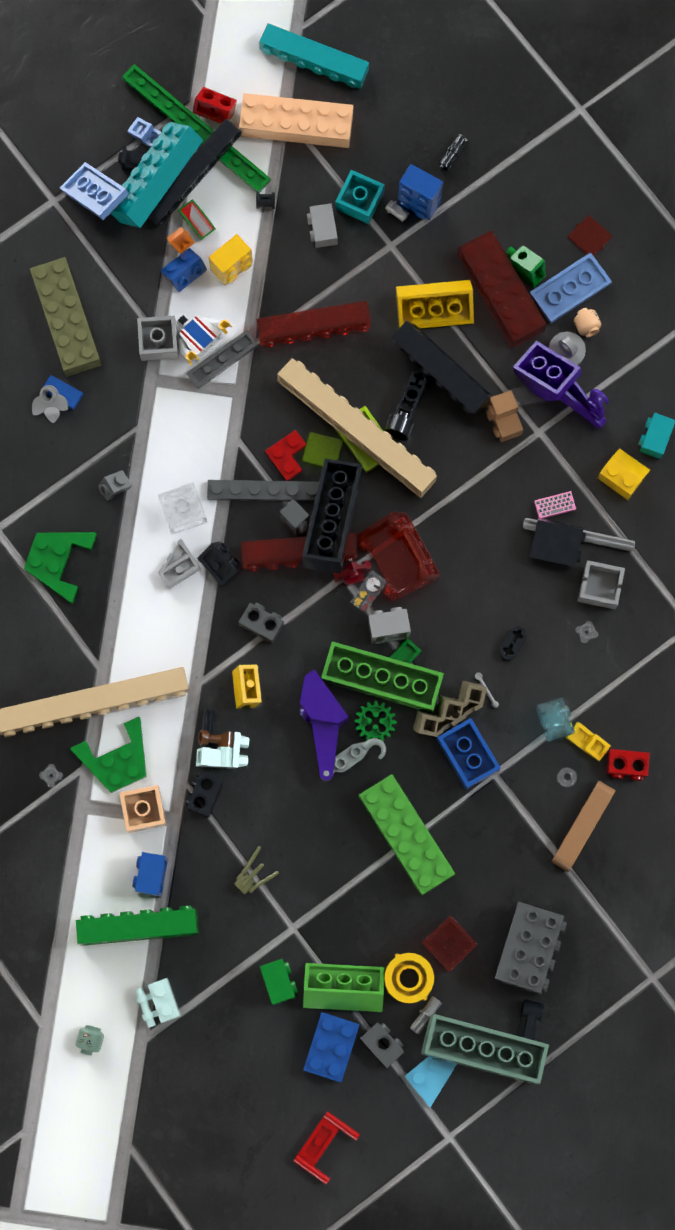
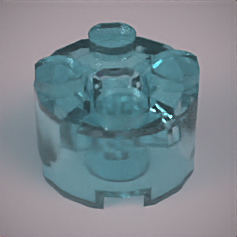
(554, 718)

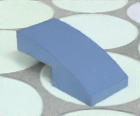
(143, 132)

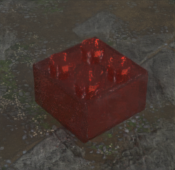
(449, 944)

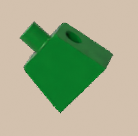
(527, 265)

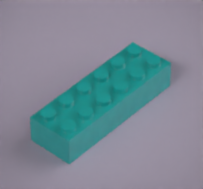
(156, 173)

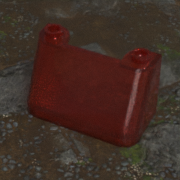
(399, 554)

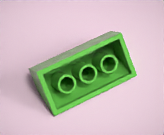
(343, 987)

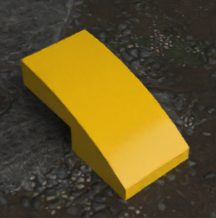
(588, 742)

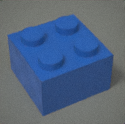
(150, 874)

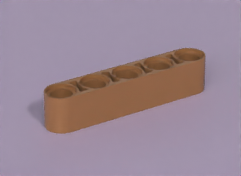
(583, 826)

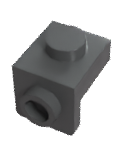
(114, 484)

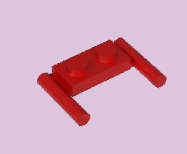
(319, 1142)

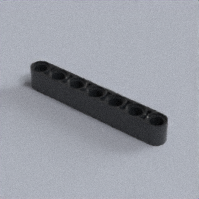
(196, 170)

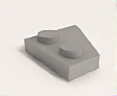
(179, 566)

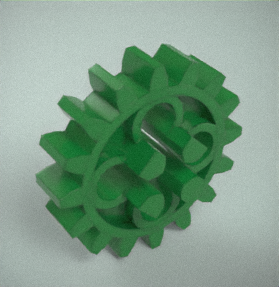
(375, 709)

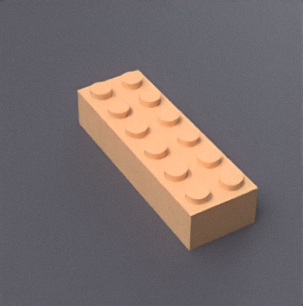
(296, 120)

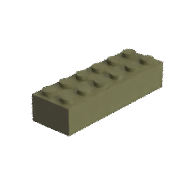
(65, 317)

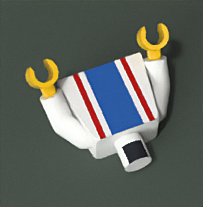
(199, 336)

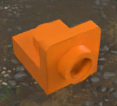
(180, 240)

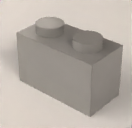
(323, 225)

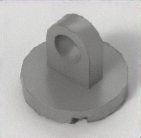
(569, 346)

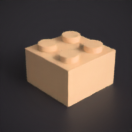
(143, 809)

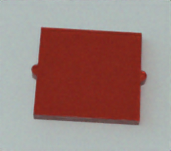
(590, 236)

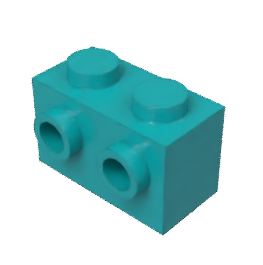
(657, 435)

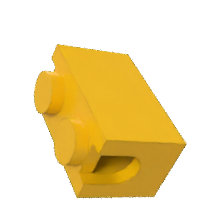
(246, 686)

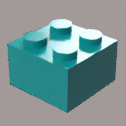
(359, 197)

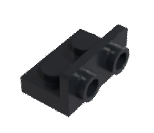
(220, 562)

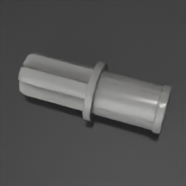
(423, 1018)

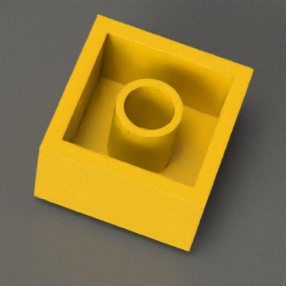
(231, 260)

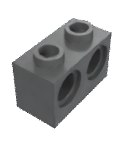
(295, 518)
(258, 627)

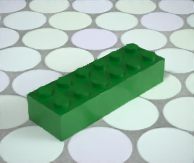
(137, 926)

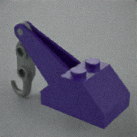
(326, 718)

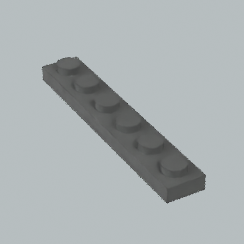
(262, 490)

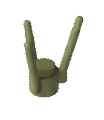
(245, 883)

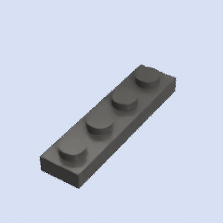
(222, 359)

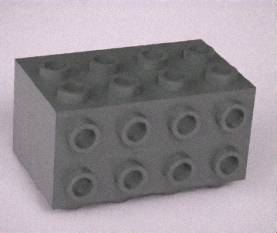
(531, 948)

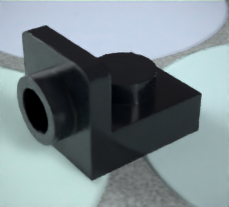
(129, 159)

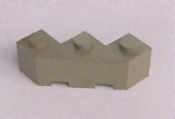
(451, 710)

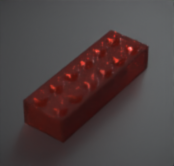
(501, 289)

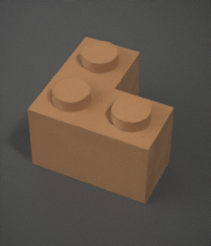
(503, 413)

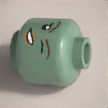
(89, 1040)

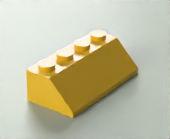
(436, 304)

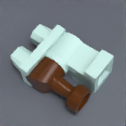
(227, 750)

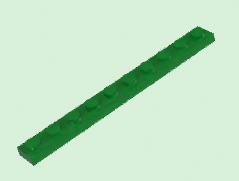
(180, 114)

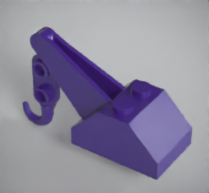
(551, 377)

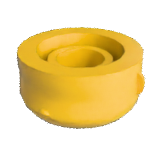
(424, 972)

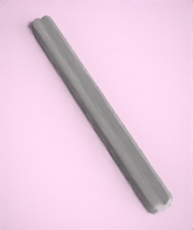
(592, 537)

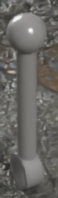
(478, 676)

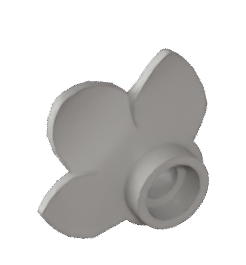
(50, 406)

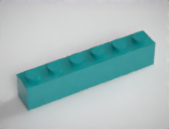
(314, 56)

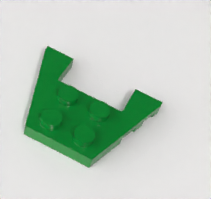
(49, 557)
(120, 766)

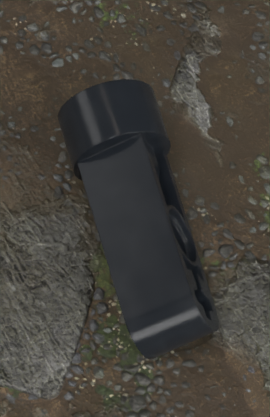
(400, 423)

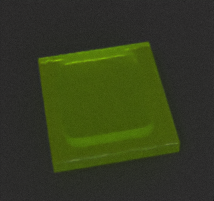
(321, 447)

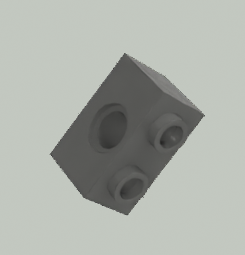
(371, 1040)

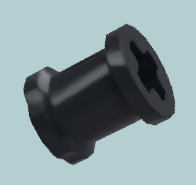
(265, 200)

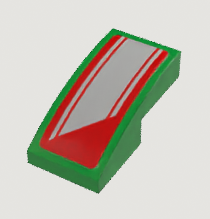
(196, 219)

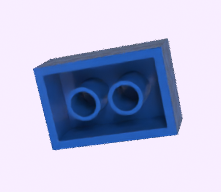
(420, 192)
(468, 754)
(331, 1047)

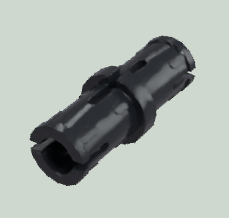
(453, 152)

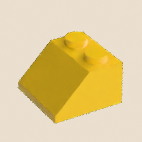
(623, 474)

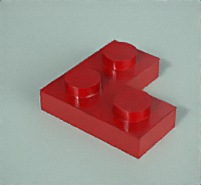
(282, 453)

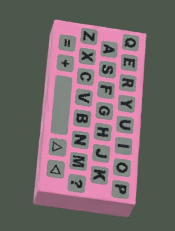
(555, 505)

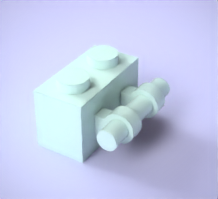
(163, 1000)

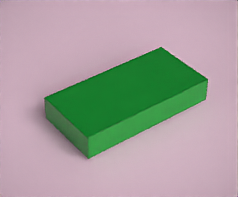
(406, 652)

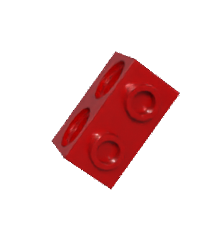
(214, 105)
(628, 759)

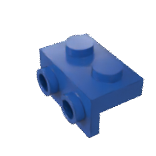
(184, 269)

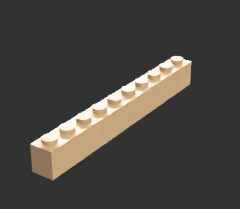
(356, 427)
(92, 701)

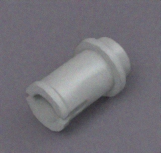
(396, 210)

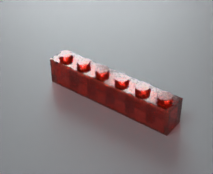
(313, 323)
(283, 552)

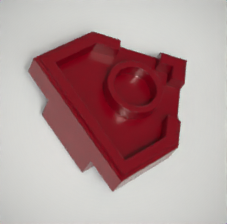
(353, 573)

